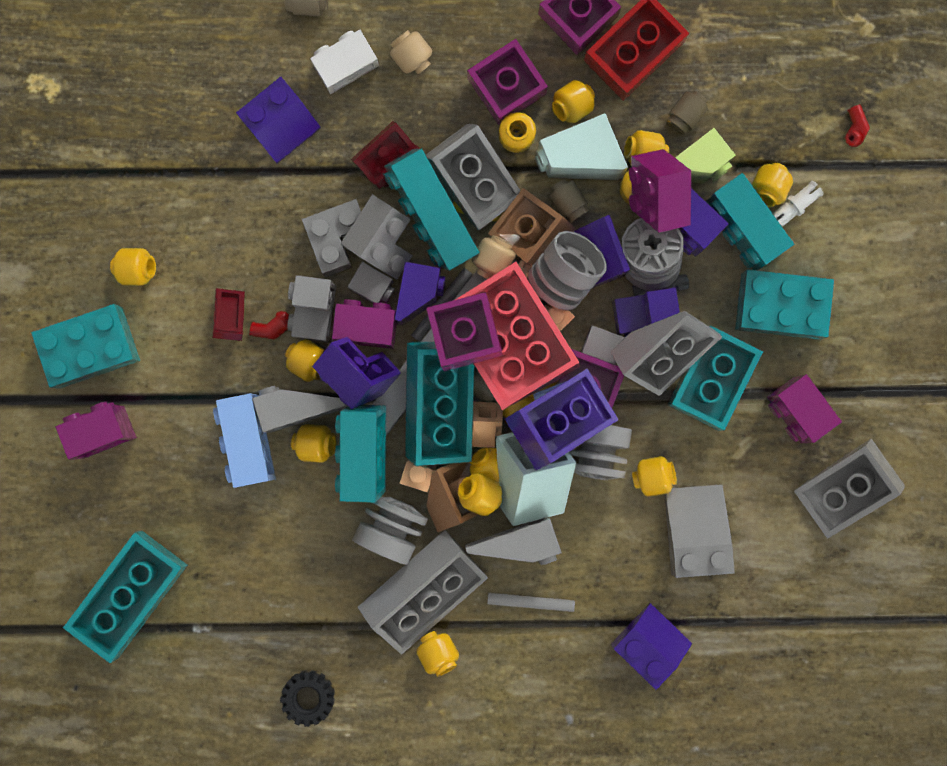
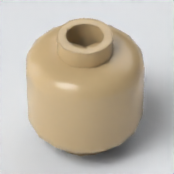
(411, 52)
(493, 256)

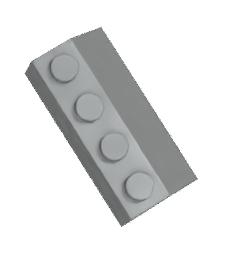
(422, 592)

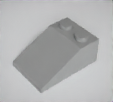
(473, 175)
(664, 350)
(287, 408)
(850, 489)
(698, 532)
(526, 543)

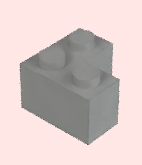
(327, 232)
(375, 237)
(313, 308)

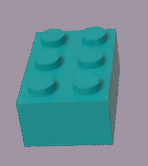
(750, 223)
(784, 304)
(85, 346)
(716, 381)
(361, 453)

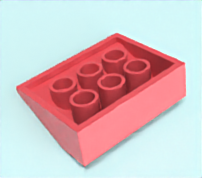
(529, 340)

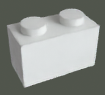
(344, 60)

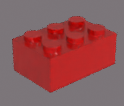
(635, 47)

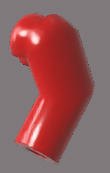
(859, 127)
(273, 329)

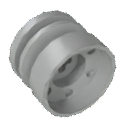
(652, 268)
(567, 270)
(599, 456)
(390, 529)

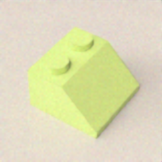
(707, 158)

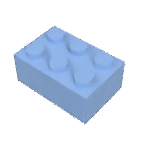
(243, 441)

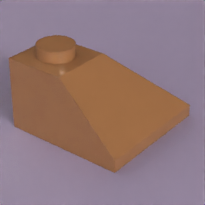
(516, 226)
(443, 496)

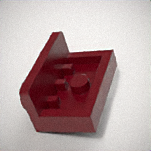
(380, 151)

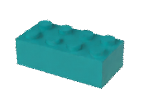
(431, 209)
(437, 408)
(125, 596)

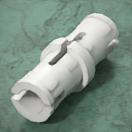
(796, 204)

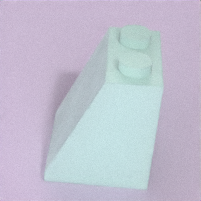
(582, 152)
(531, 492)

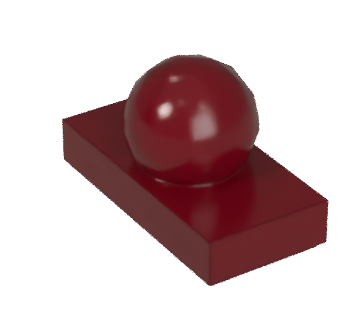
(228, 314)

